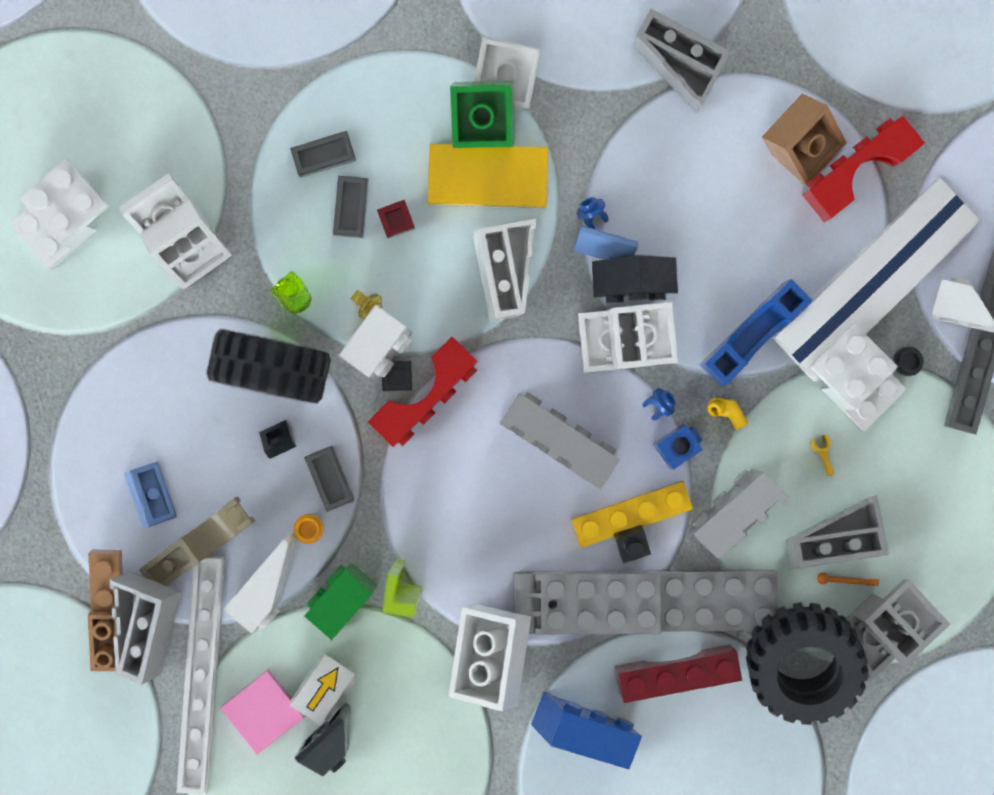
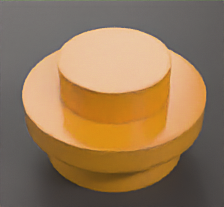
(308, 528)

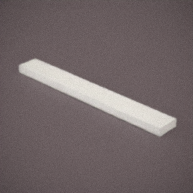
(201, 675)

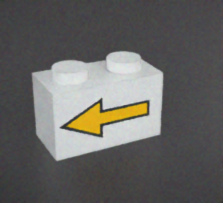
(323, 688)

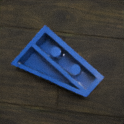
(586, 731)

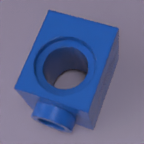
(665, 446)

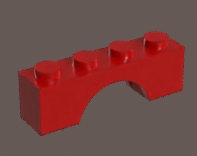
(891, 146)
(397, 420)

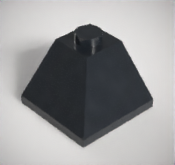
(327, 745)

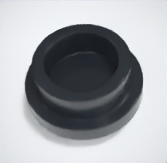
(908, 361)

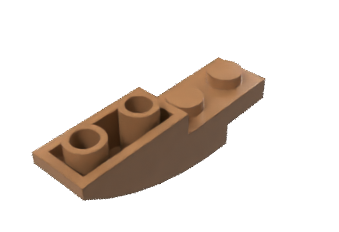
(101, 626)

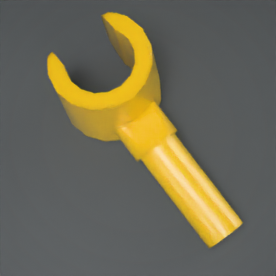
(823, 453)

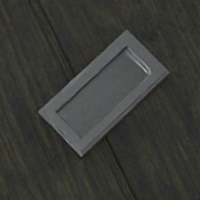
(323, 154)
(350, 207)
(329, 478)

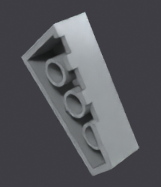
(559, 440)

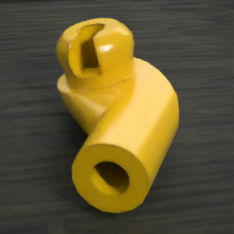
(727, 408)

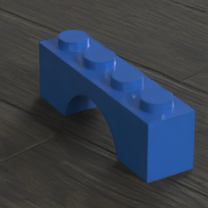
(755, 331)

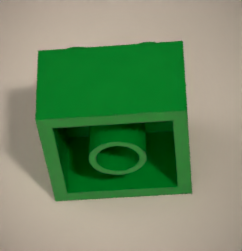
(482, 114)
(337, 605)

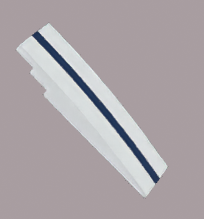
(879, 274)

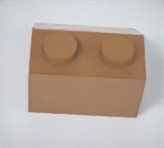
(805, 138)

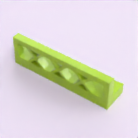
(400, 598)

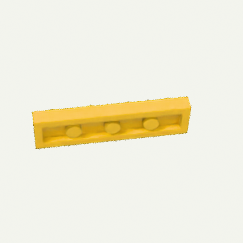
(632, 512)

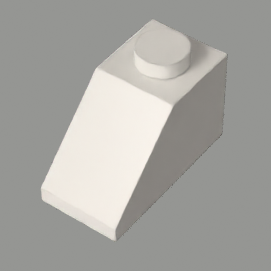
(961, 305)

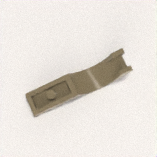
(198, 544)

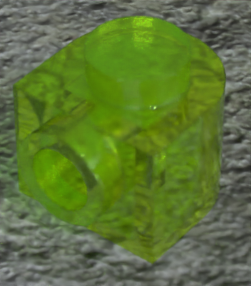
(292, 293)

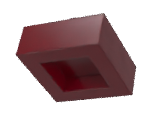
(396, 219)

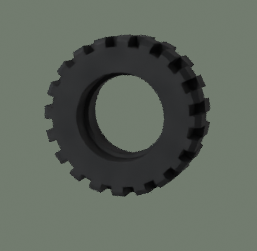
(268, 366)
(813, 697)

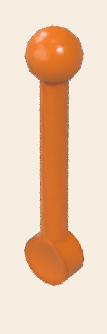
(823, 578)

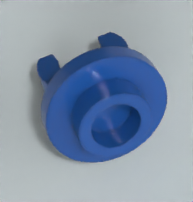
(589, 209)
(664, 402)

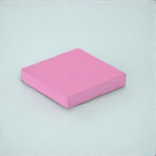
(262, 712)

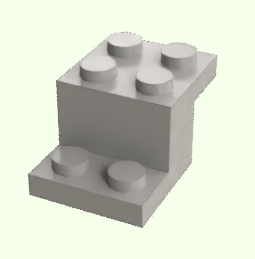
(896, 626)

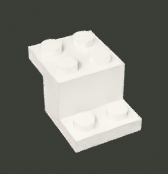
(58, 214)
(175, 231)
(628, 337)
(858, 377)

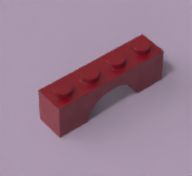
(656, 679)

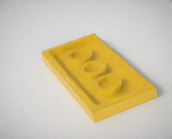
(488, 176)

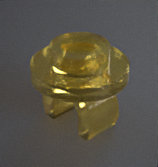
(366, 303)

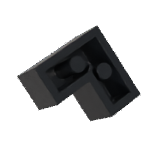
(635, 276)

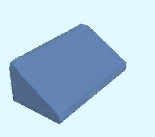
(603, 244)
(150, 495)

